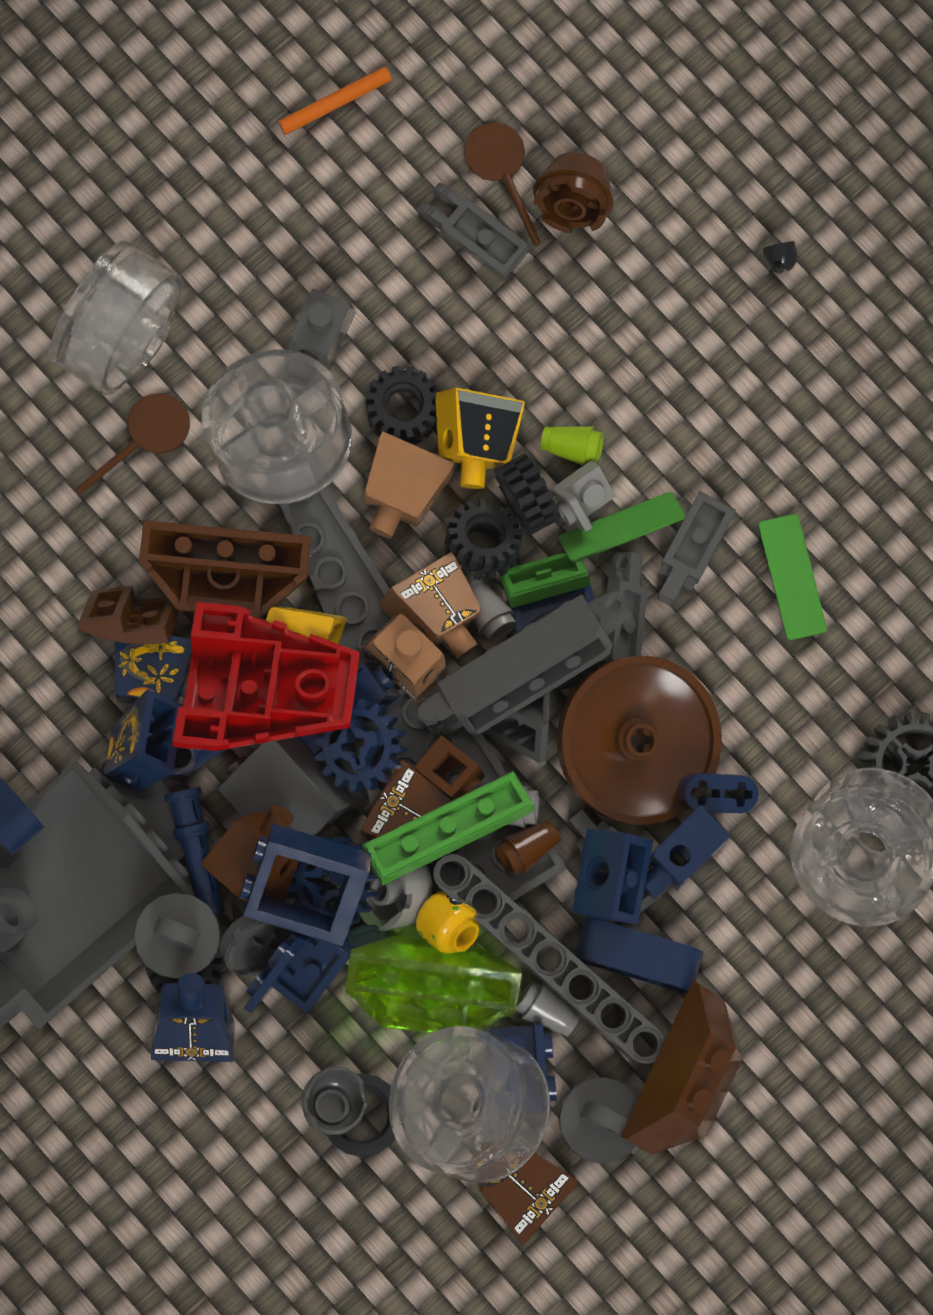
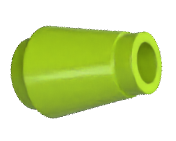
(573, 443)

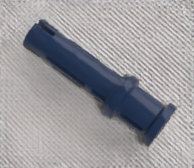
(192, 831)

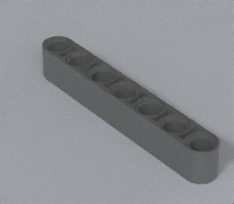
(567, 966)

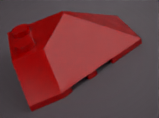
(260, 682)

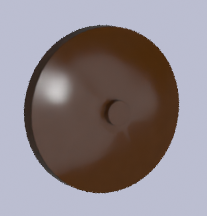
(634, 736)

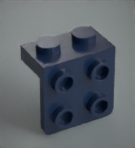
(300, 971)

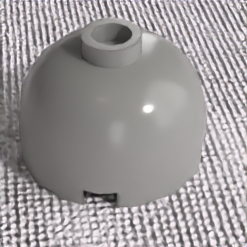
(399, 900)

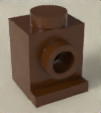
(445, 761)

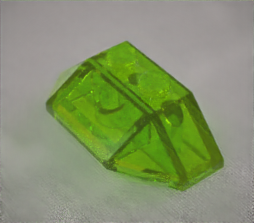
(422, 990)

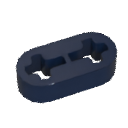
(718, 783)

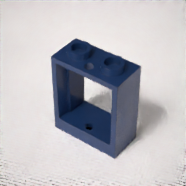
(317, 852)

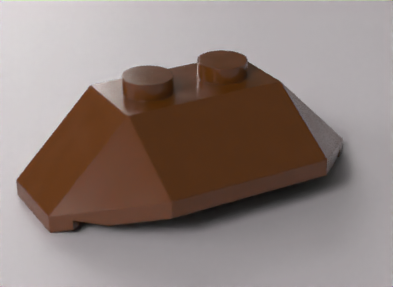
(223, 565)
(687, 1076)

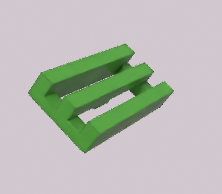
(543, 579)

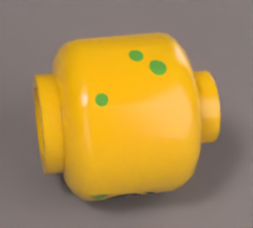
(447, 923)

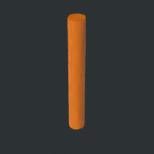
(334, 100)

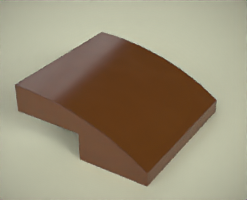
(120, 618)

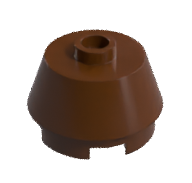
(574, 193)

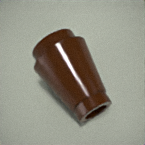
(526, 847)

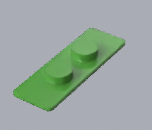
(622, 527)
(792, 577)

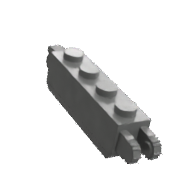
(525, 666)

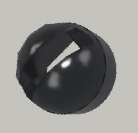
(781, 256)

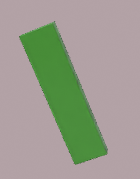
(448, 828)

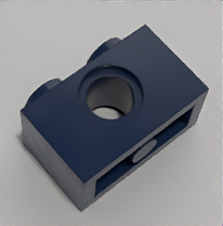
(612, 876)

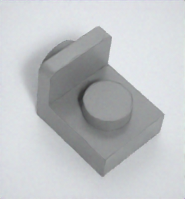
(582, 495)

